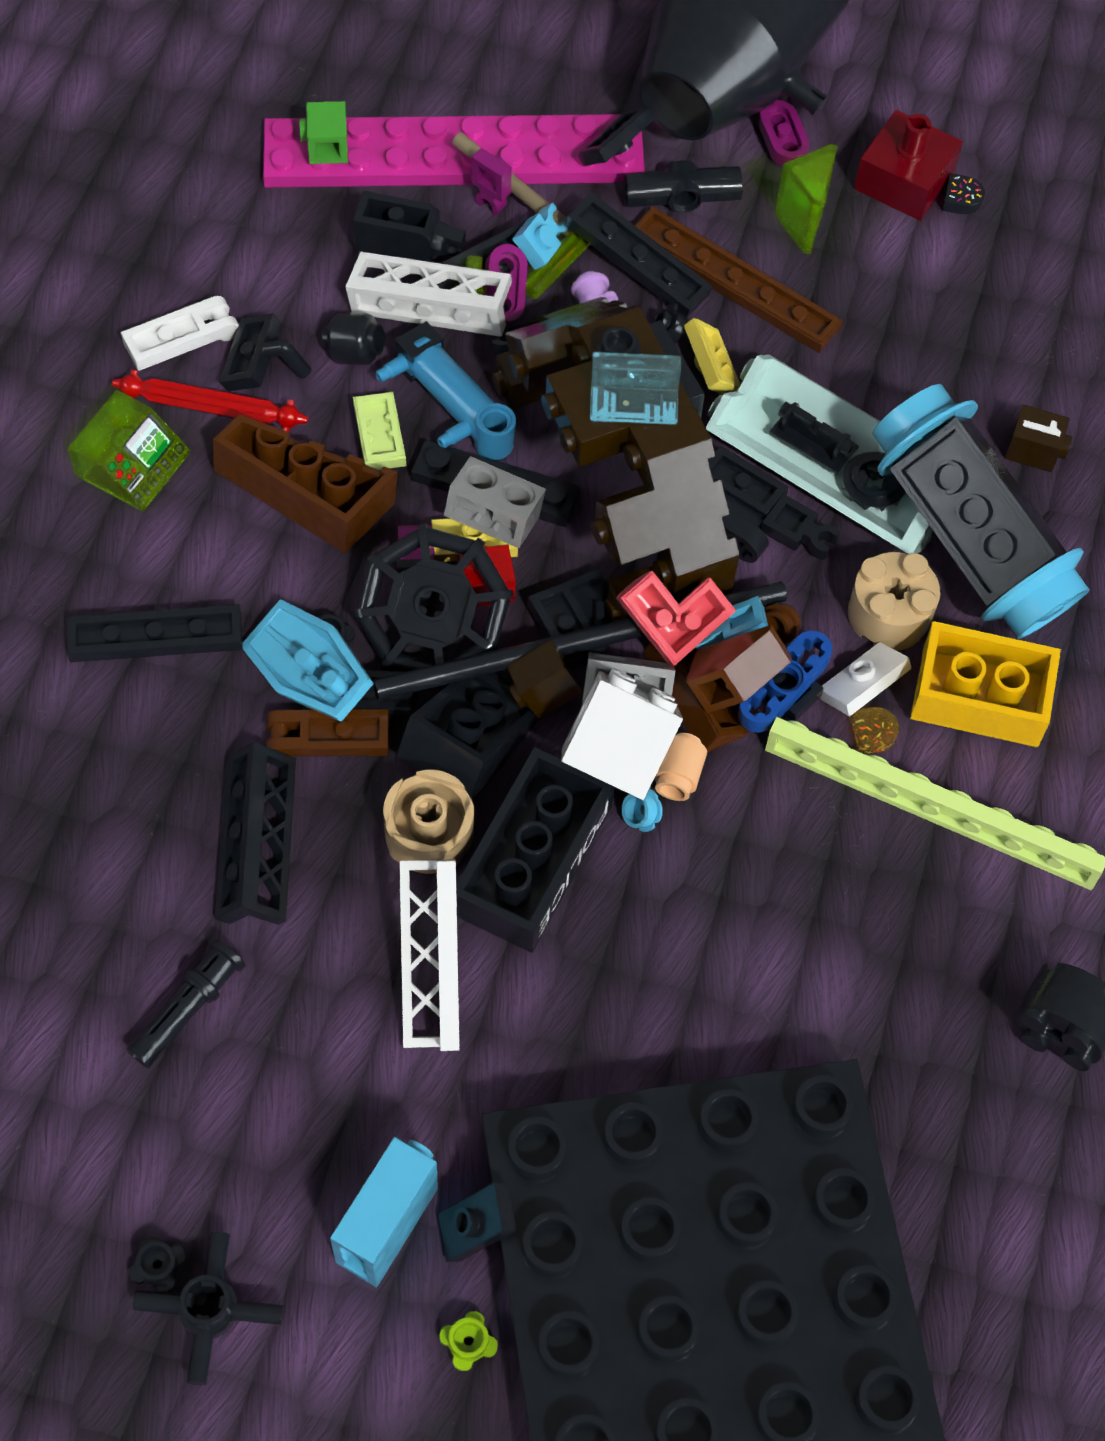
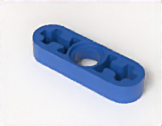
(783, 699)

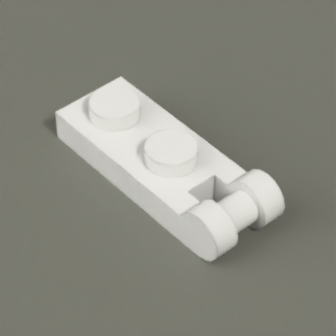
(179, 332)

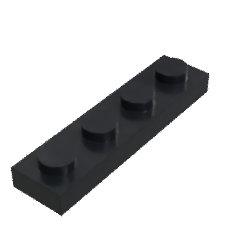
(638, 254)
(440, 466)
(154, 633)

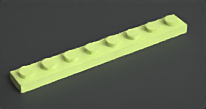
(936, 804)

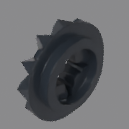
(856, 478)

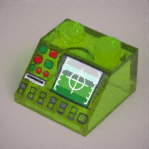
(127, 451)

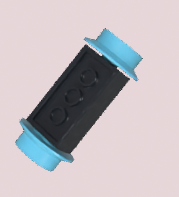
(979, 511)

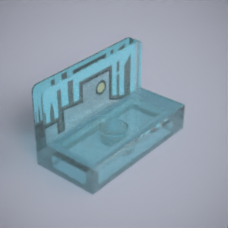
(635, 388)

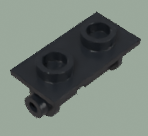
(813, 438)

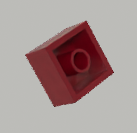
(908, 164)

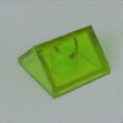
(804, 194)

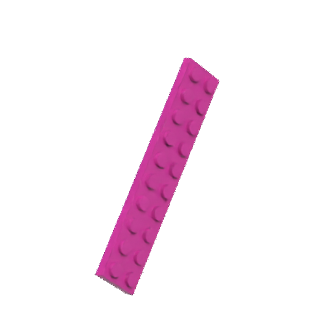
(422, 151)

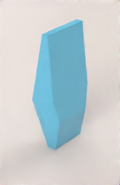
(307, 661)

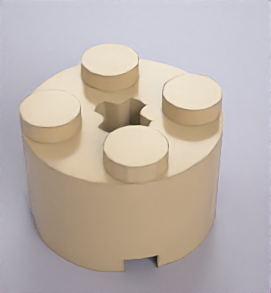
(894, 599)
(426, 798)

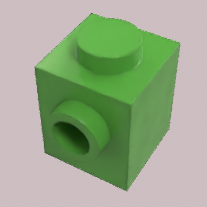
(325, 132)

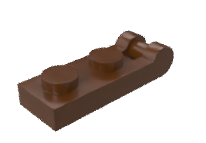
(359, 734)

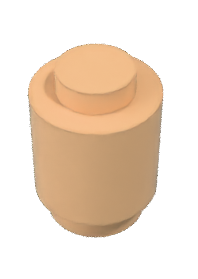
(681, 767)

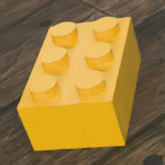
(986, 684)

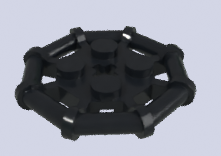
(418, 583)

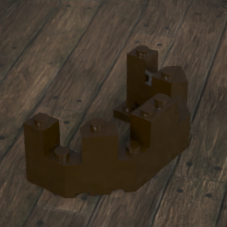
(679, 504)

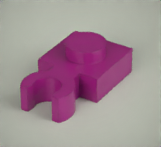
(493, 179)

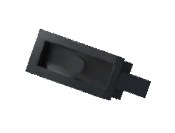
(403, 229)

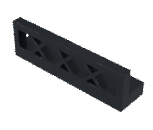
(247, 827)

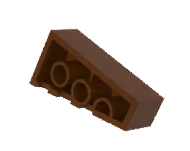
(304, 482)

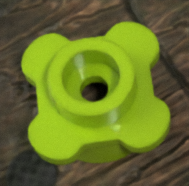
(472, 1327)

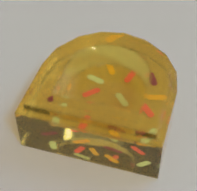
(874, 729)

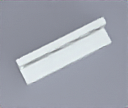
(423, 300)
(447, 951)

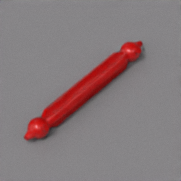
(210, 400)

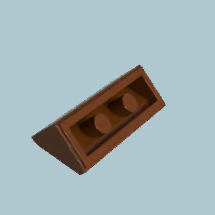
(712, 728)

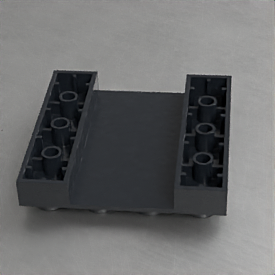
(710, 1265)

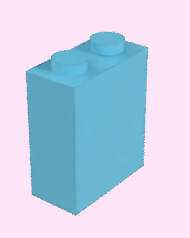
(385, 1210)

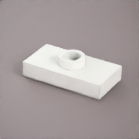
(865, 678)

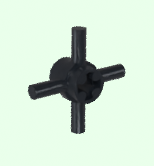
(196, 1294)

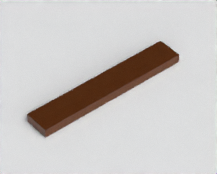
(743, 282)

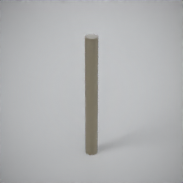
(518, 187)

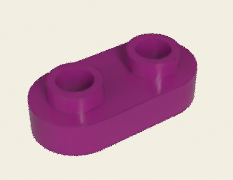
(787, 138)
(518, 269)

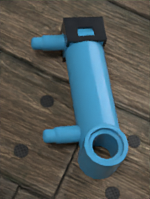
(422, 357)

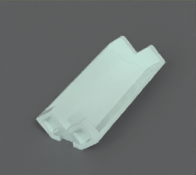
(750, 413)

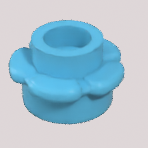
(642, 813)

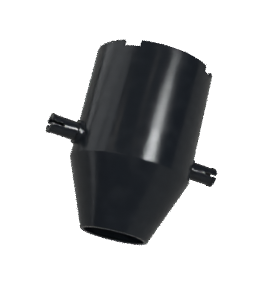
(729, 60)

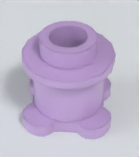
(592, 286)

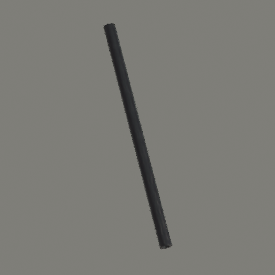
(567, 643)

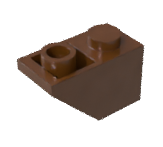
(736, 668)

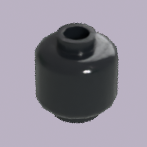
(353, 338)

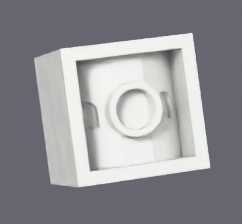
(622, 733)

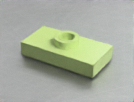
(379, 431)

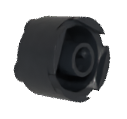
(1065, 1015)

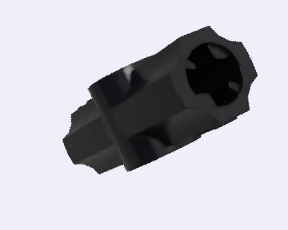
(683, 186)

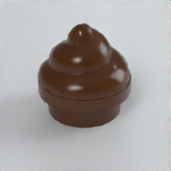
(784, 620)

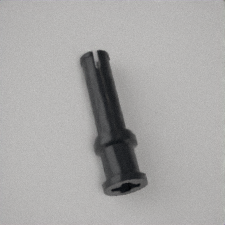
(199, 987)

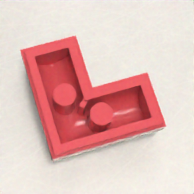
(672, 625)

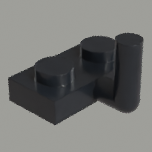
(252, 350)

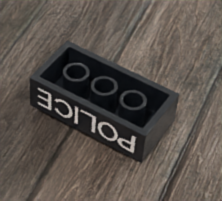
(532, 850)

